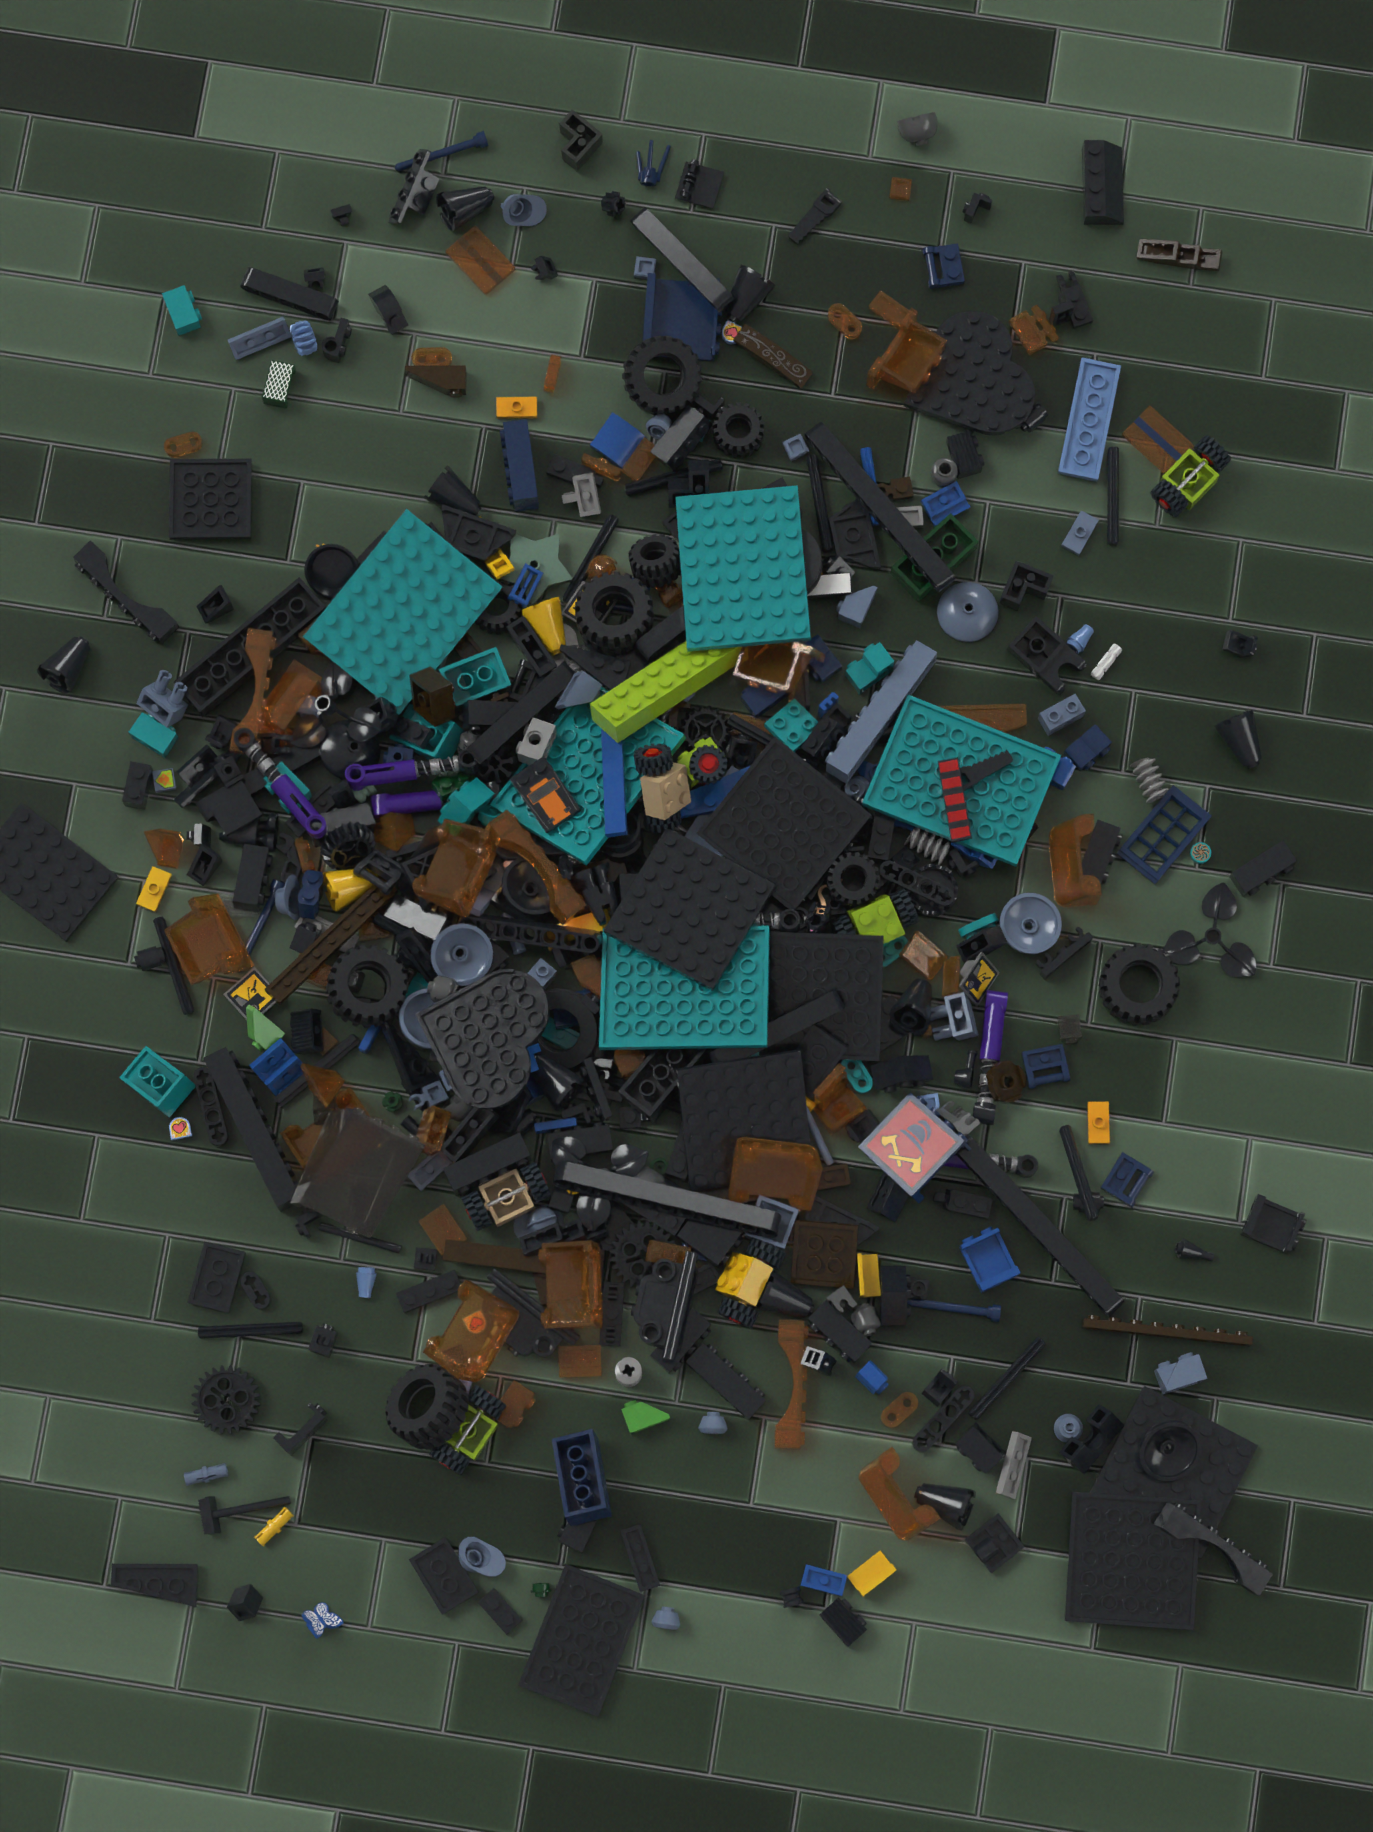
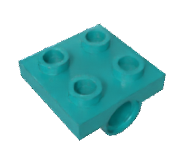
(792, 725)

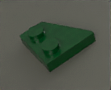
(448, 782)

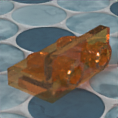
(517, 1400)

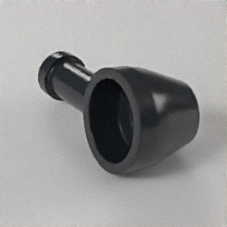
(965, 1076)

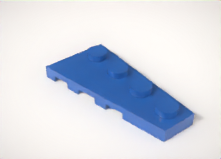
(708, 797)

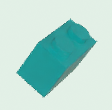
(181, 310)
(153, 734)

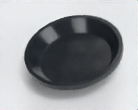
(329, 569)

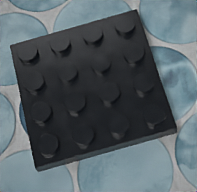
(210, 499)

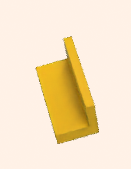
(868, 1275)
(871, 1573)

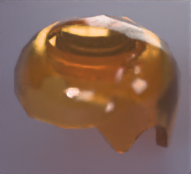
(601, 564)

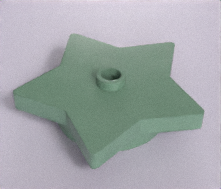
(544, 554)

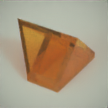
(394, 830)
(165, 846)
(322, 1082)

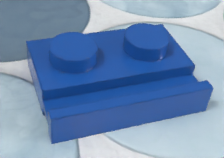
(945, 501)

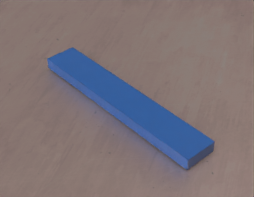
(613, 786)

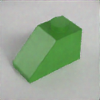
(261, 1029)
(642, 1416)

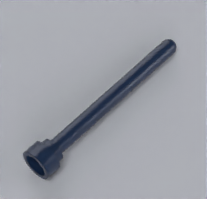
(478, 141)
(263, 916)
(991, 1312)

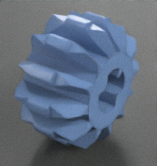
(303, 338)

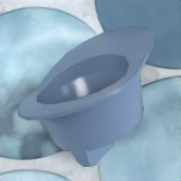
(523, 210)
(287, 898)
(536, 1219)
(481, 1557)

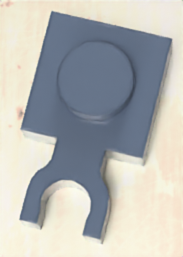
(431, 1095)

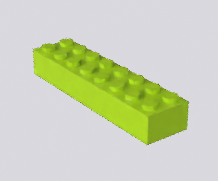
(659, 688)

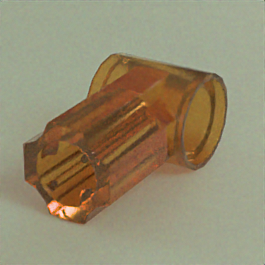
(670, 594)

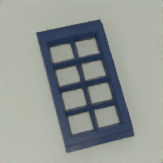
(1187, 805)

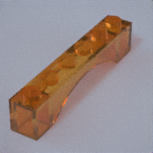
(258, 650)
(510, 835)
(589, 976)
(788, 1430)

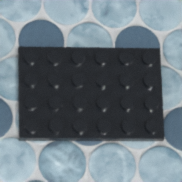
(49, 873)
(581, 1640)

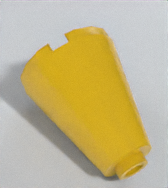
(547, 623)
(344, 887)

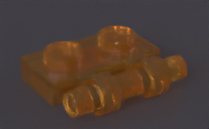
(1028, 332)

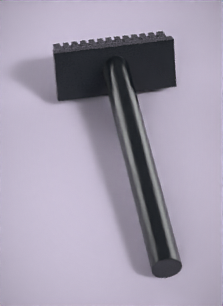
(210, 1514)

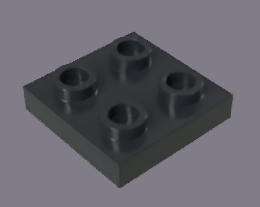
(994, 1543)

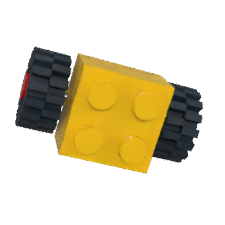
(745, 1281)

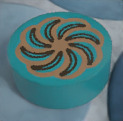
(1200, 853)

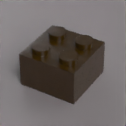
(432, 696)

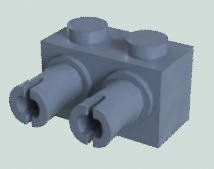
(163, 703)
(960, 1015)

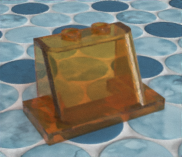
(909, 356)
(775, 665)
(288, 697)
(207, 940)

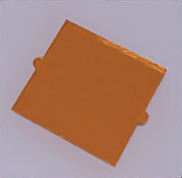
(951, 976)

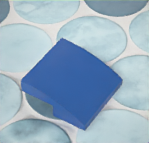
(617, 440)
(277, 1067)

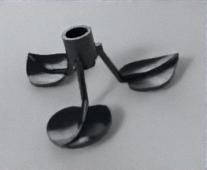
(334, 682)
(1182, 947)
(626, 1160)

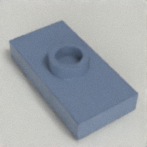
(1079, 533)

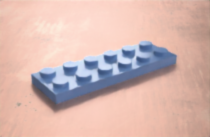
(1089, 419)

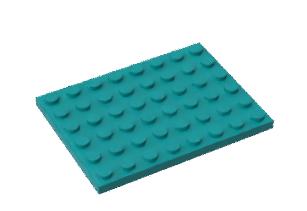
(742, 568)
(402, 610)
(578, 763)
(998, 807)
(661, 1009)

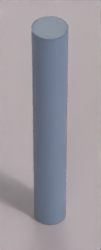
(818, 1139)

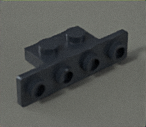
(416, 189)
(198, 774)

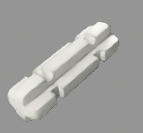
(1106, 661)

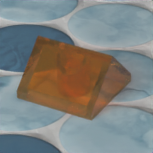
(841, 1111)

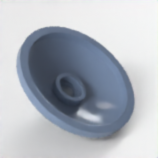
(964, 624)
(1039, 914)
(475, 955)
(408, 1021)

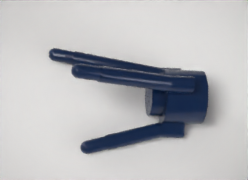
(648, 176)

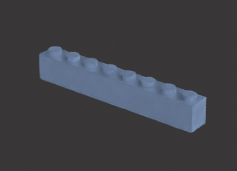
(880, 712)

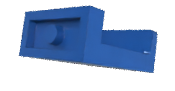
(988, 1259)

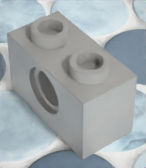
(540, 731)

